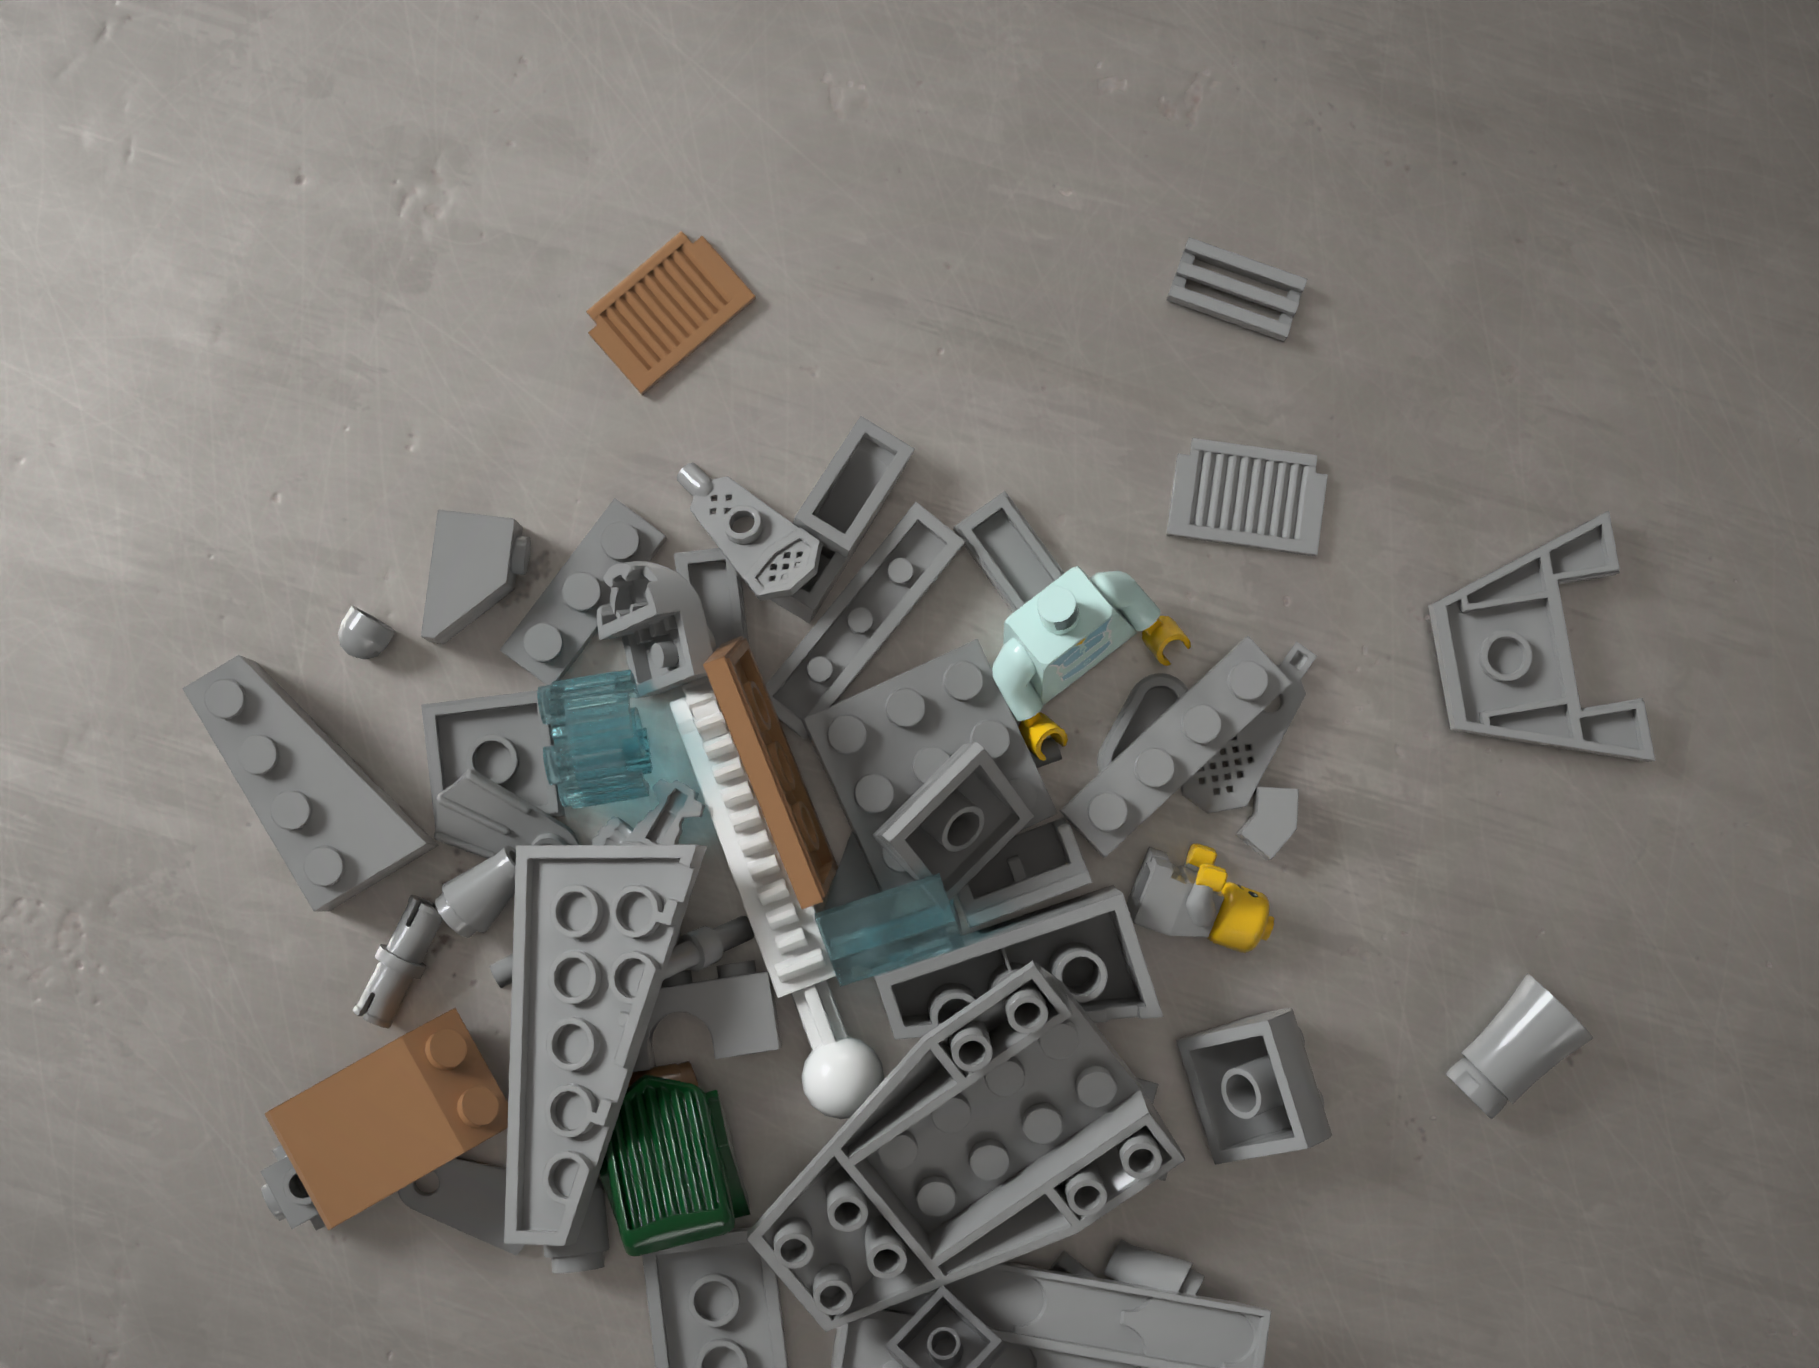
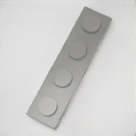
(862, 617)
(1175, 746)

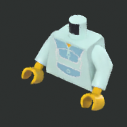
(1066, 635)

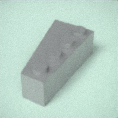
(306, 790)
(1079, 941)

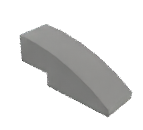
(845, 507)

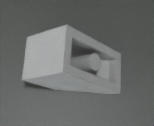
(470, 570)

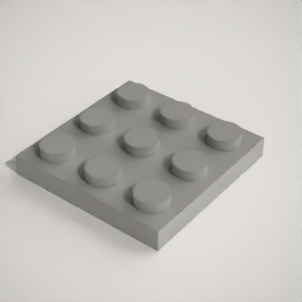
(903, 730)

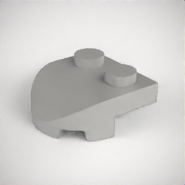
(658, 623)

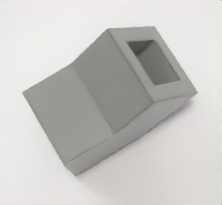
(1272, 820)

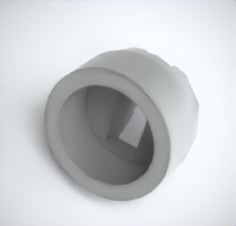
(363, 634)

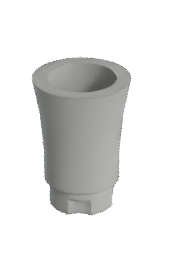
(1517, 1048)

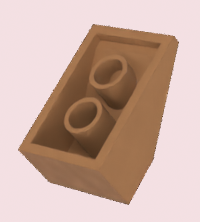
(390, 1118)

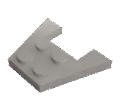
(1511, 659)

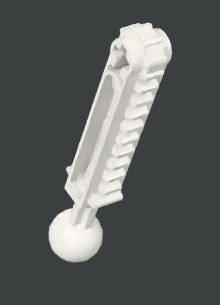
(840, 1068)

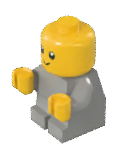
(1198, 901)

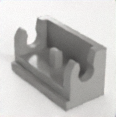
(1025, 873)

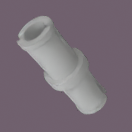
(399, 962)

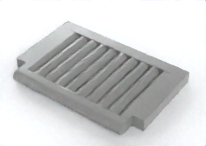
(1248, 497)

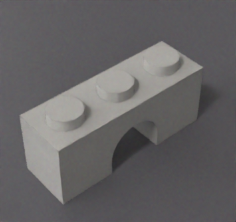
(734, 1007)

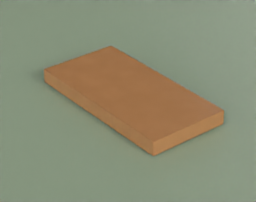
(772, 770)

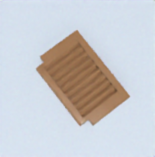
(667, 309)

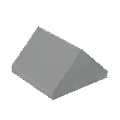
(955, 820)

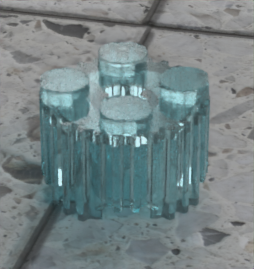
(596, 739)

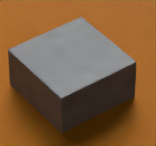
(945, 1337)

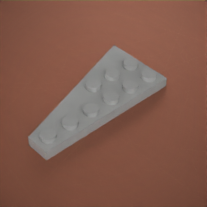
(584, 984)

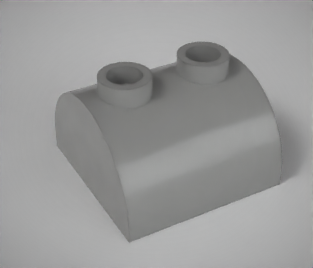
(1255, 1087)

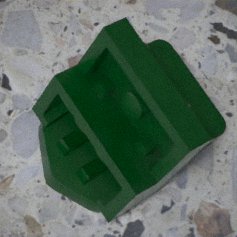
(671, 1167)

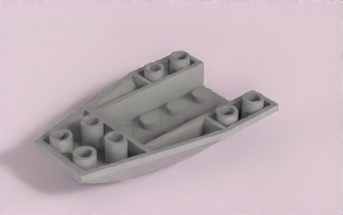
(967, 1155)

